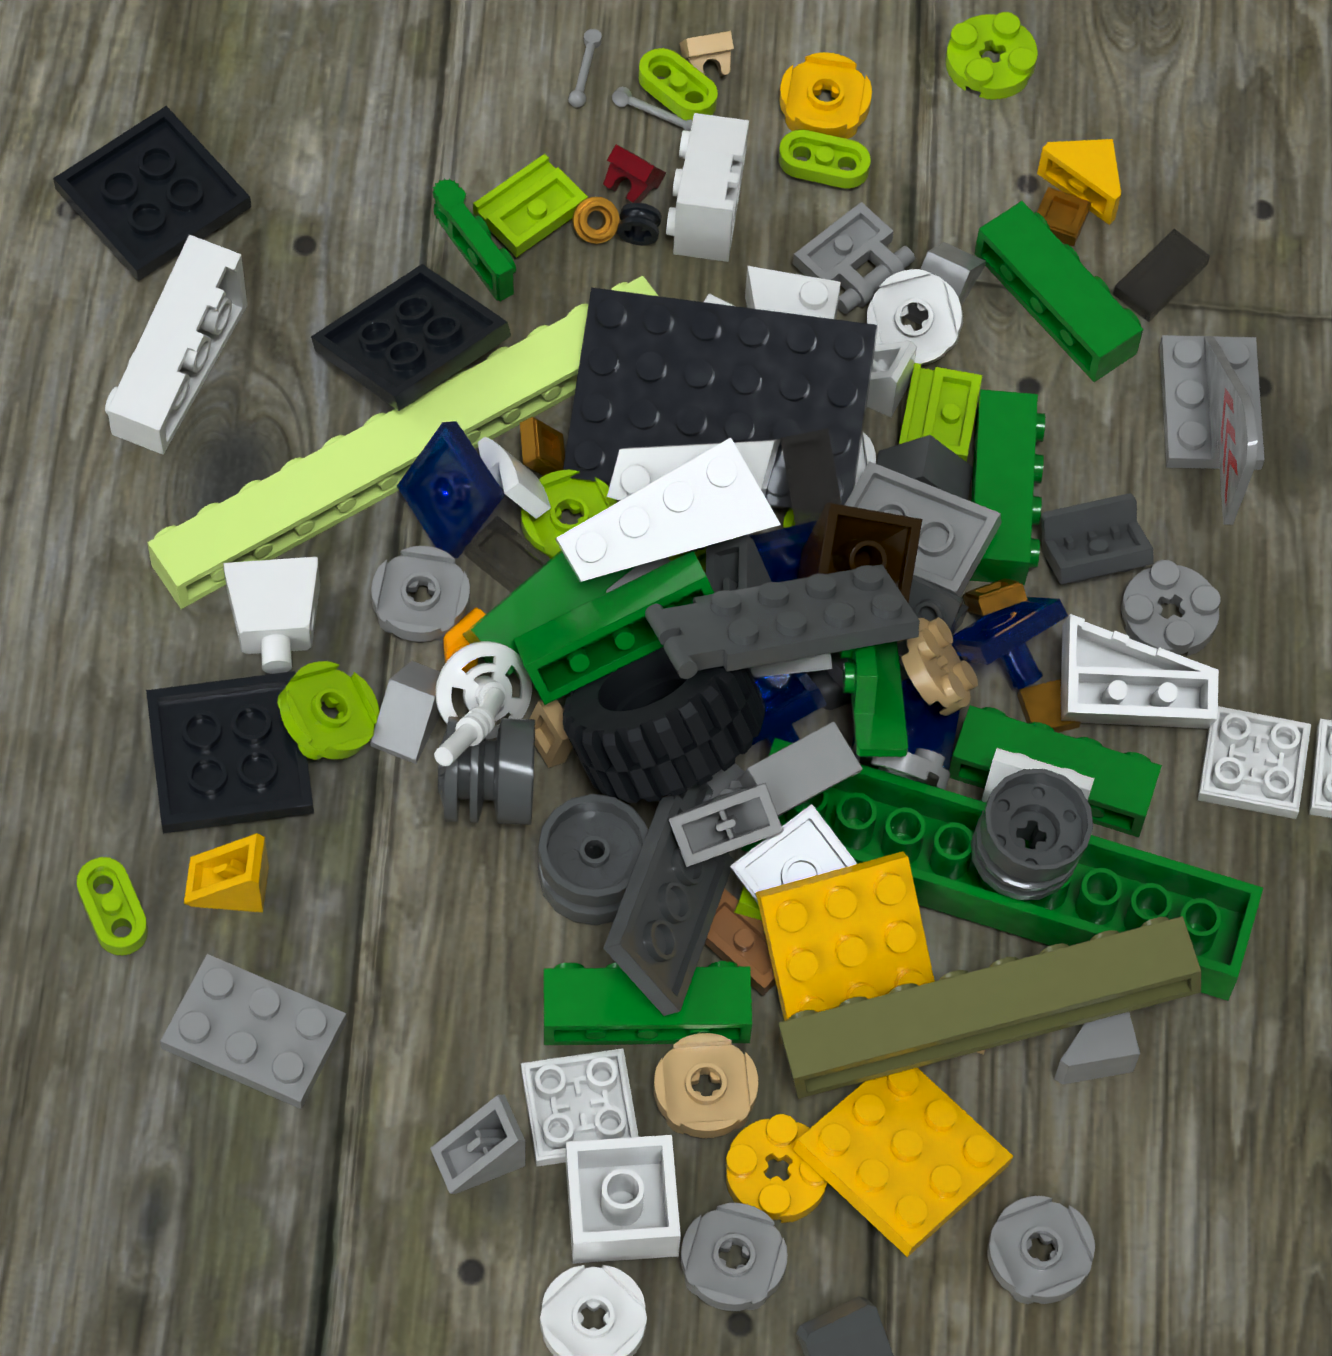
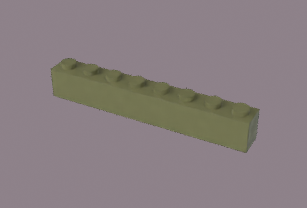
(990, 1006)

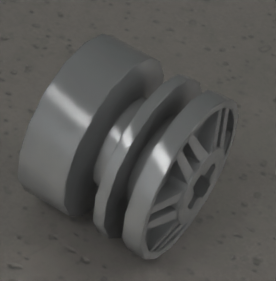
(493, 772)
(1045, 812)

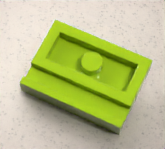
(529, 205)
(942, 406)

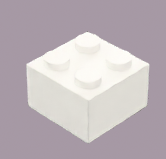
(622, 1199)

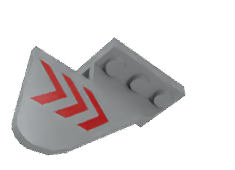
(1213, 410)

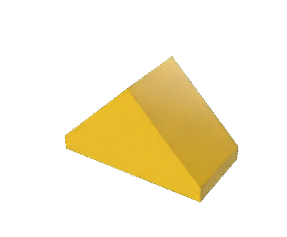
(1085, 171)
(229, 876)

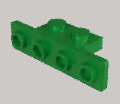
(877, 700)

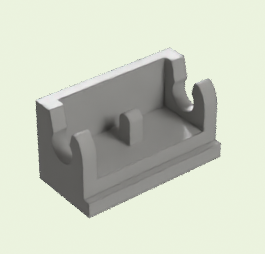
(804, 768)

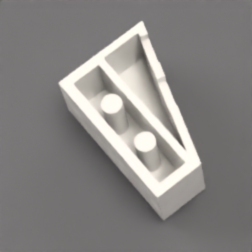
(708, 187)
(791, 293)
(643, 465)
(1131, 683)

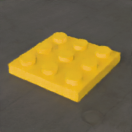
(845, 935)
(903, 1155)

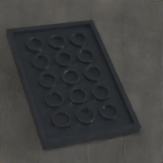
(715, 373)

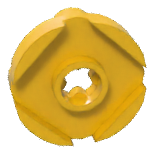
(825, 72)
(748, 1163)

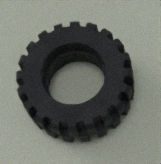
(658, 734)

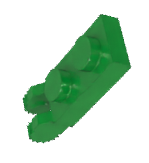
(473, 239)

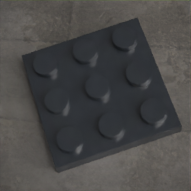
(152, 192)
(411, 337)
(226, 754)

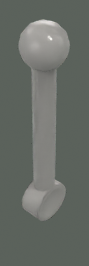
(592, 40)
(623, 96)

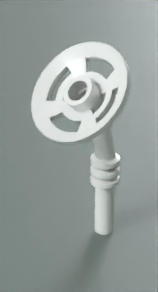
(484, 696)

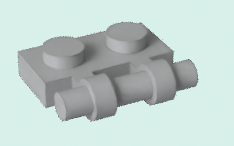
(847, 246)

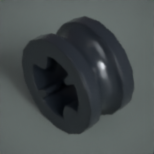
(639, 224)

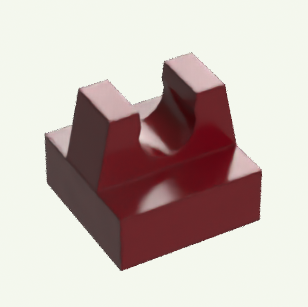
(630, 166)

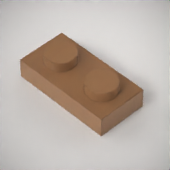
(741, 941)

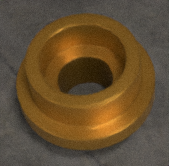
(610, 220)

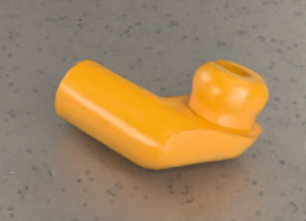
(454, 640)

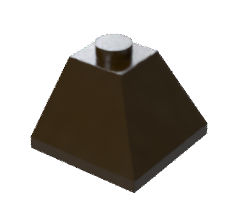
(861, 537)

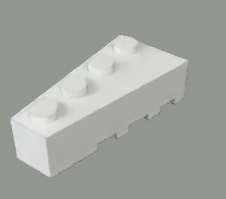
(179, 345)
(680, 512)

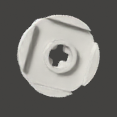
(930, 294)
(594, 1289)

